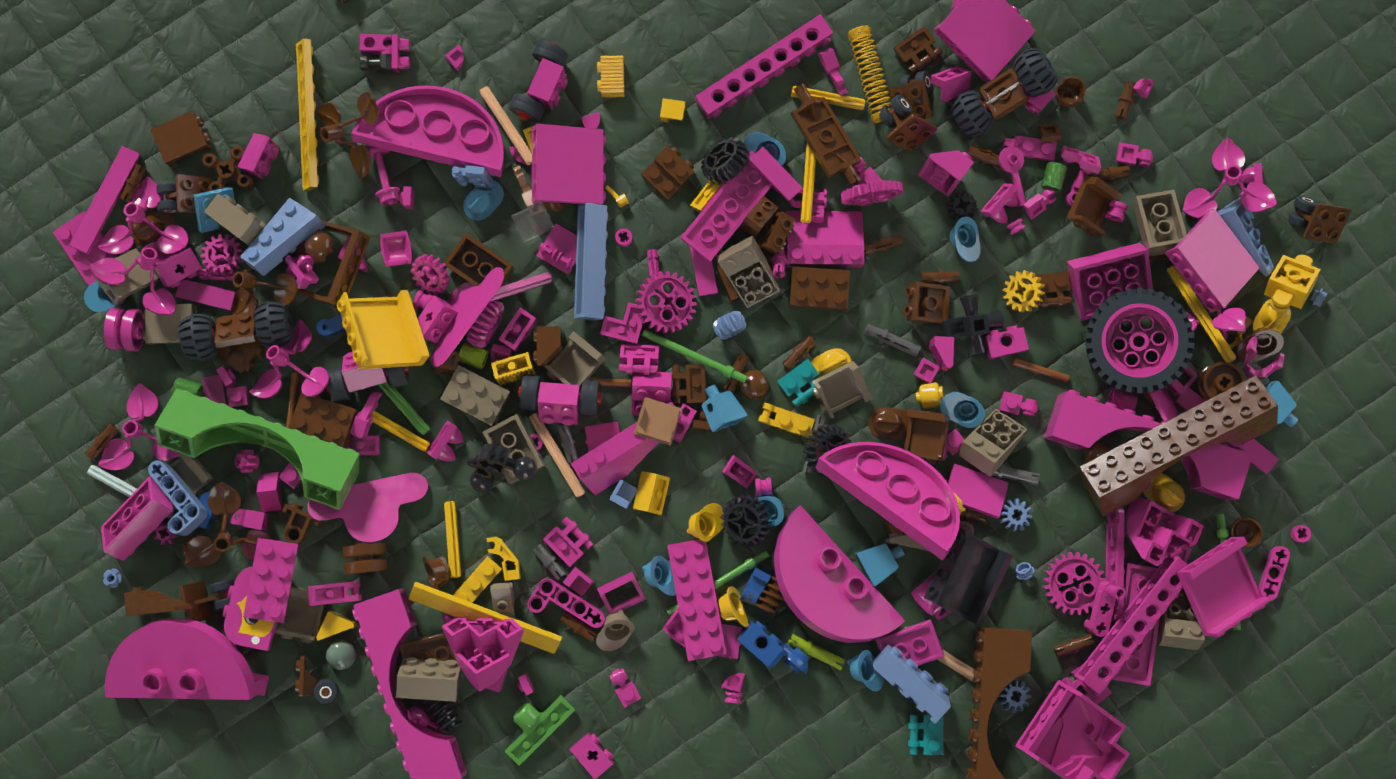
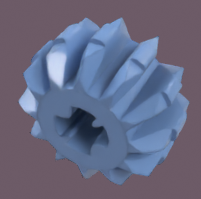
(729, 325)
(1009, 511)
(1021, 697)

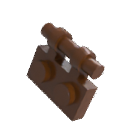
(914, 45)
(1057, 284)
(695, 384)

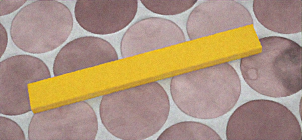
(461, 608)

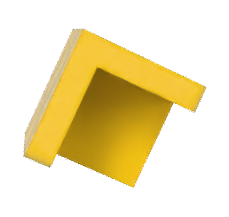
(672, 110)

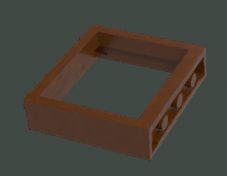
(348, 267)

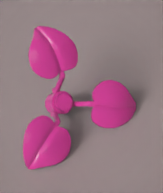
(1229, 158)
(118, 237)
(112, 272)
(1231, 320)
(270, 382)
(118, 454)

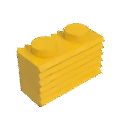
(611, 76)
(513, 368)

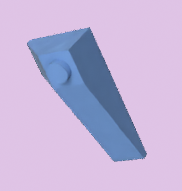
(1240, 223)

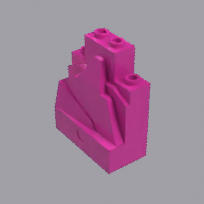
(1074, 736)

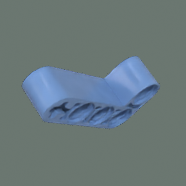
(175, 494)

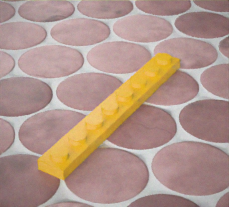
(306, 114)

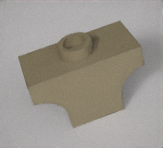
(503, 598)

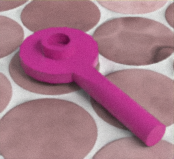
(1011, 161)

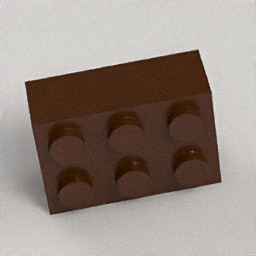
(475, 261)
(819, 289)
(324, 420)

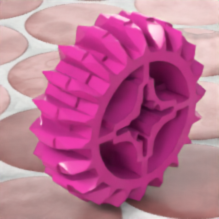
(486, 324)

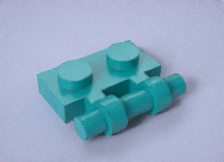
(798, 378)
(932, 735)

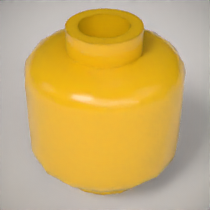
(930, 395)

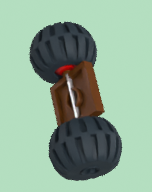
(1004, 93)
(202, 337)

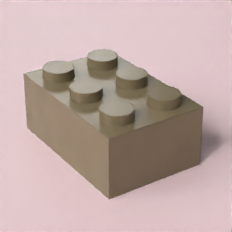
(235, 218)
(1159, 221)
(476, 396)
(514, 434)
(428, 679)

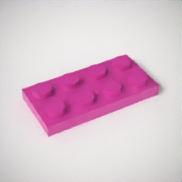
(80, 260)
(270, 580)

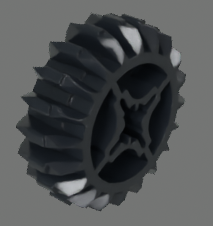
(725, 160)
(819, 445)
(753, 514)

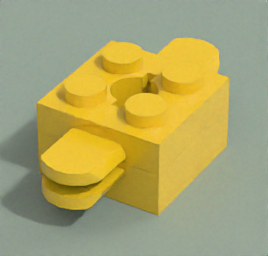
(1291, 282)

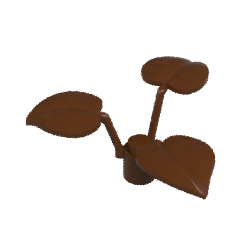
(334, 130)
(284, 291)
(202, 550)

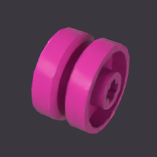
(124, 329)

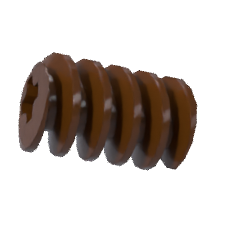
(771, 598)

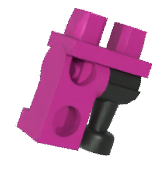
(389, 52)

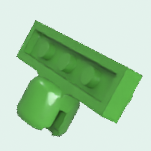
(537, 727)

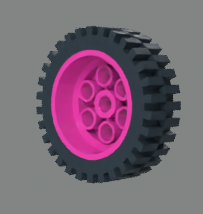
(1165, 319)

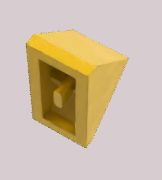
(334, 624)

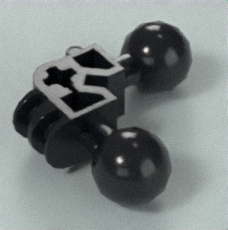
(497, 459)

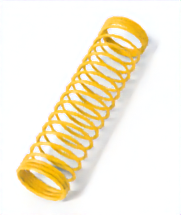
(853, 36)

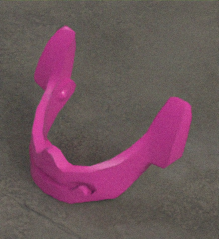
(1265, 372)

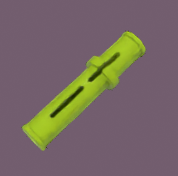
(809, 648)

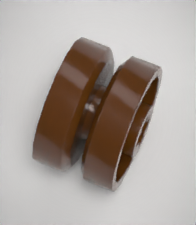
(1208, 384)
(365, 558)

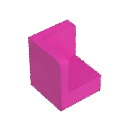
(578, 581)

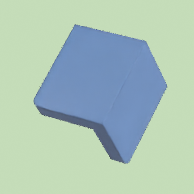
(623, 494)

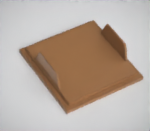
(657, 421)

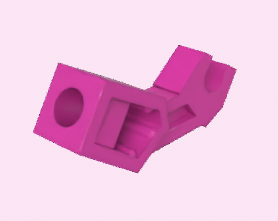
(831, 68)
(364, 419)

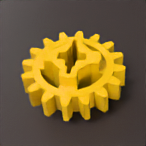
(1029, 297)

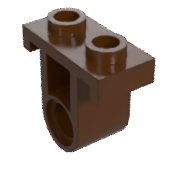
(758, 217)
(300, 521)

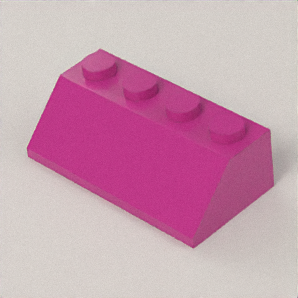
(946, 170)
(135, 520)

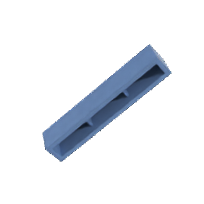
(590, 262)

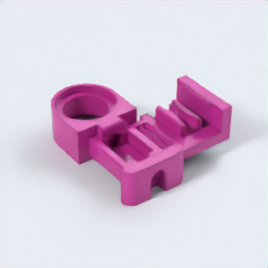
(817, 209)

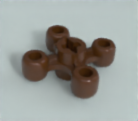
(230, 165)

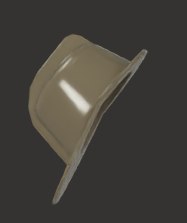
(615, 632)

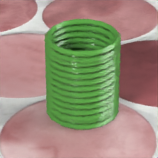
(1053, 176)
(191, 386)

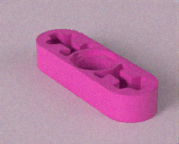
(1281, 571)

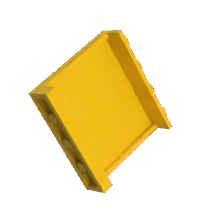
(383, 331)

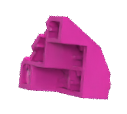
(1158, 531)
(483, 647)

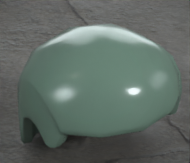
(340, 654)

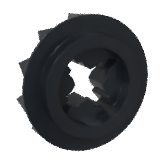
(958, 213)

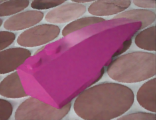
(613, 459)

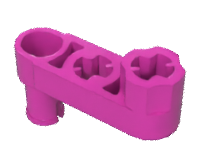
(1100, 620)

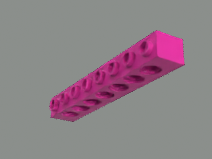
(816, 27)
(1125, 625)

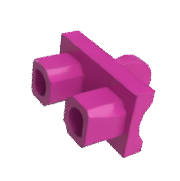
(302, 269)

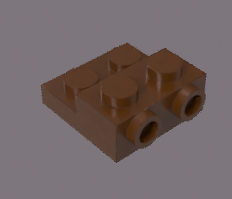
(668, 172)
(775, 232)
(927, 303)
(242, 355)

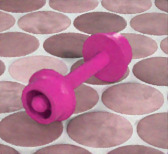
(388, 194)

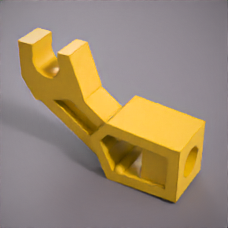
(502, 550)

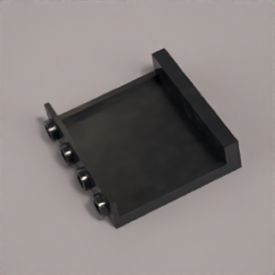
(968, 577)

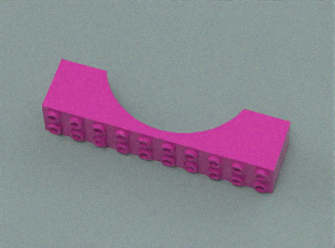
(1082, 421)
(384, 625)

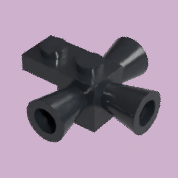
(973, 324)

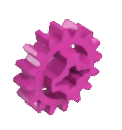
(218, 262)
(430, 274)

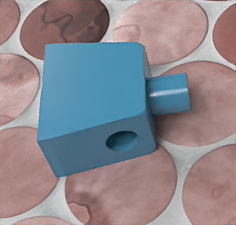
(1285, 403)
(722, 409)
(879, 562)

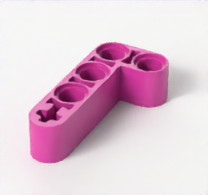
(569, 606)

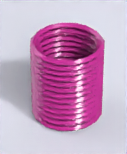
(1122, 399)

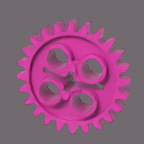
(875, 192)
(678, 290)
(1067, 567)

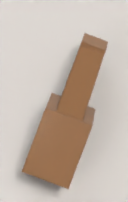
(527, 195)

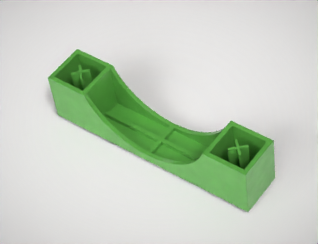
(198, 424)

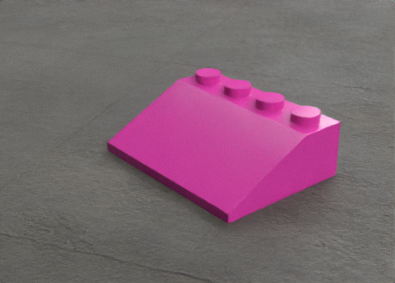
(828, 244)
(1107, 273)

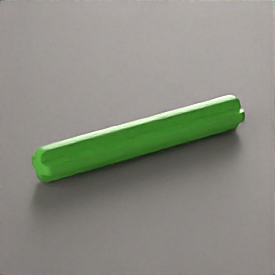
(405, 407)

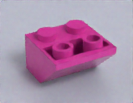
(259, 156)
(653, 386)

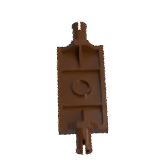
(825, 136)

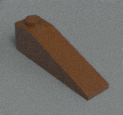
(150, 601)

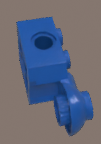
(771, 651)

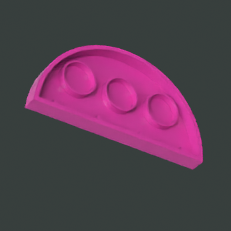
(436, 127)
(898, 489)
(826, 586)
(179, 662)

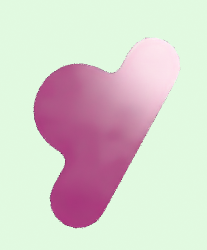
(469, 303)
(373, 506)

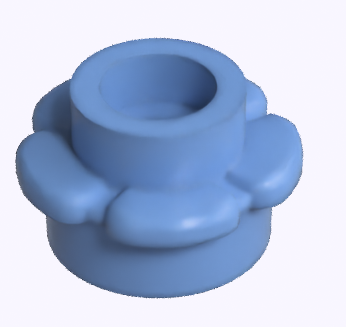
(1318, 297)
(1024, 571)
(117, 578)

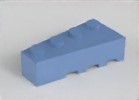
(281, 236)
(913, 682)

